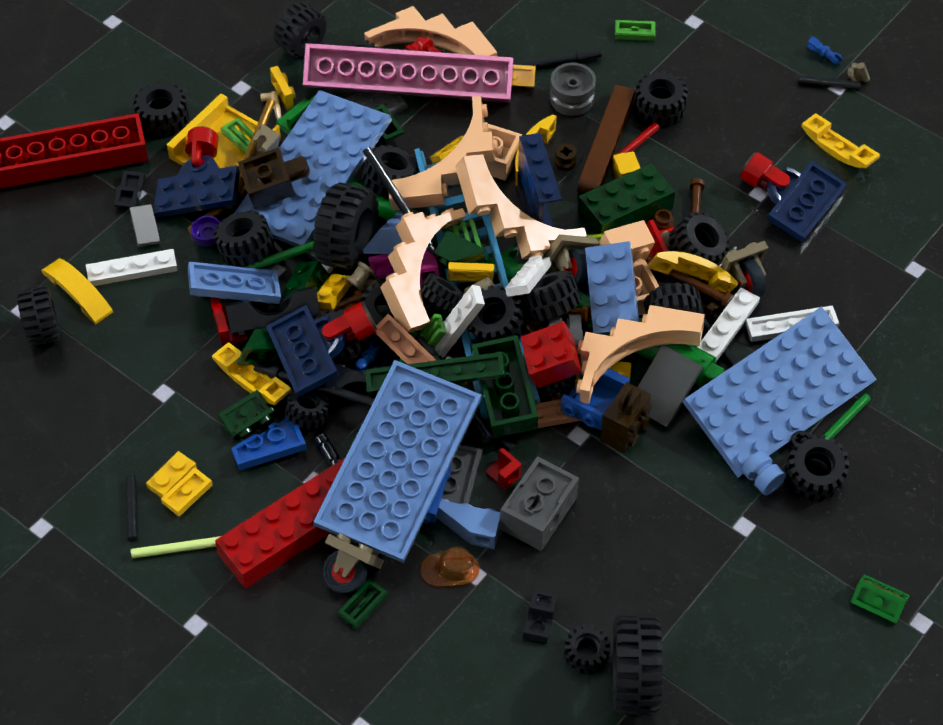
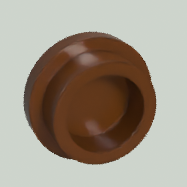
(663, 219)

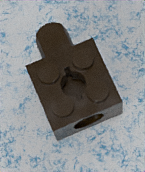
(268, 167)
(626, 418)

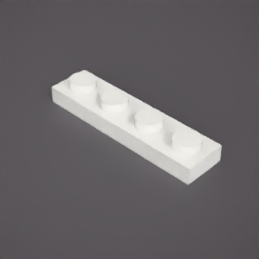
(131, 267)
(528, 276)
(460, 318)
(729, 323)
(773, 325)

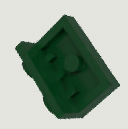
(306, 275)
(245, 414)

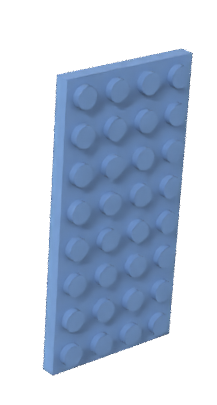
(332, 142)
(779, 390)
(398, 461)

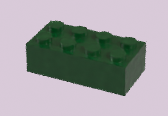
(626, 200)
(509, 398)

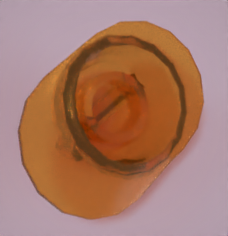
(450, 567)

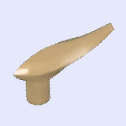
(273, 95)

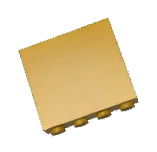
(214, 116)

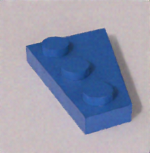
(274, 443)

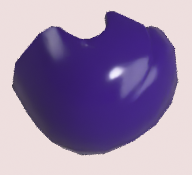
(203, 230)

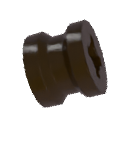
(565, 156)

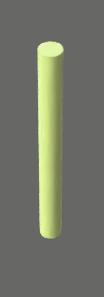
(173, 547)

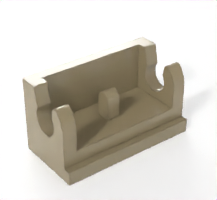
(266, 139)

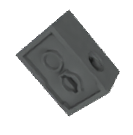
(539, 503)

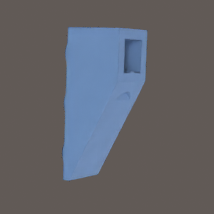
(473, 524)

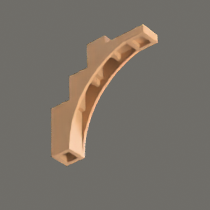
(411, 25)
(431, 185)
(485, 197)
(403, 286)
(657, 328)

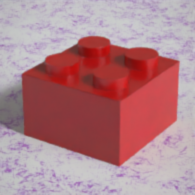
(551, 354)

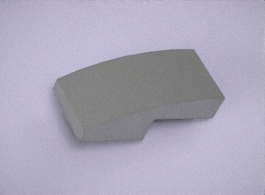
(144, 225)

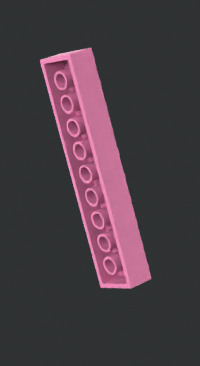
(407, 72)

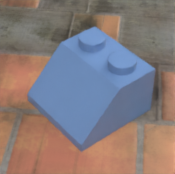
(385, 238)

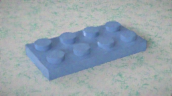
(233, 282)
(611, 285)

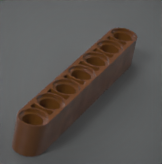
(607, 139)

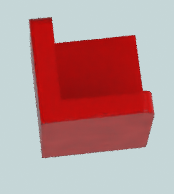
(505, 469)

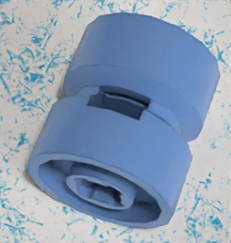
(760, 469)

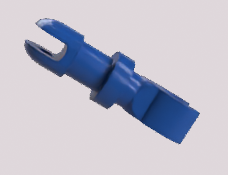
(816, 46)
(368, 357)

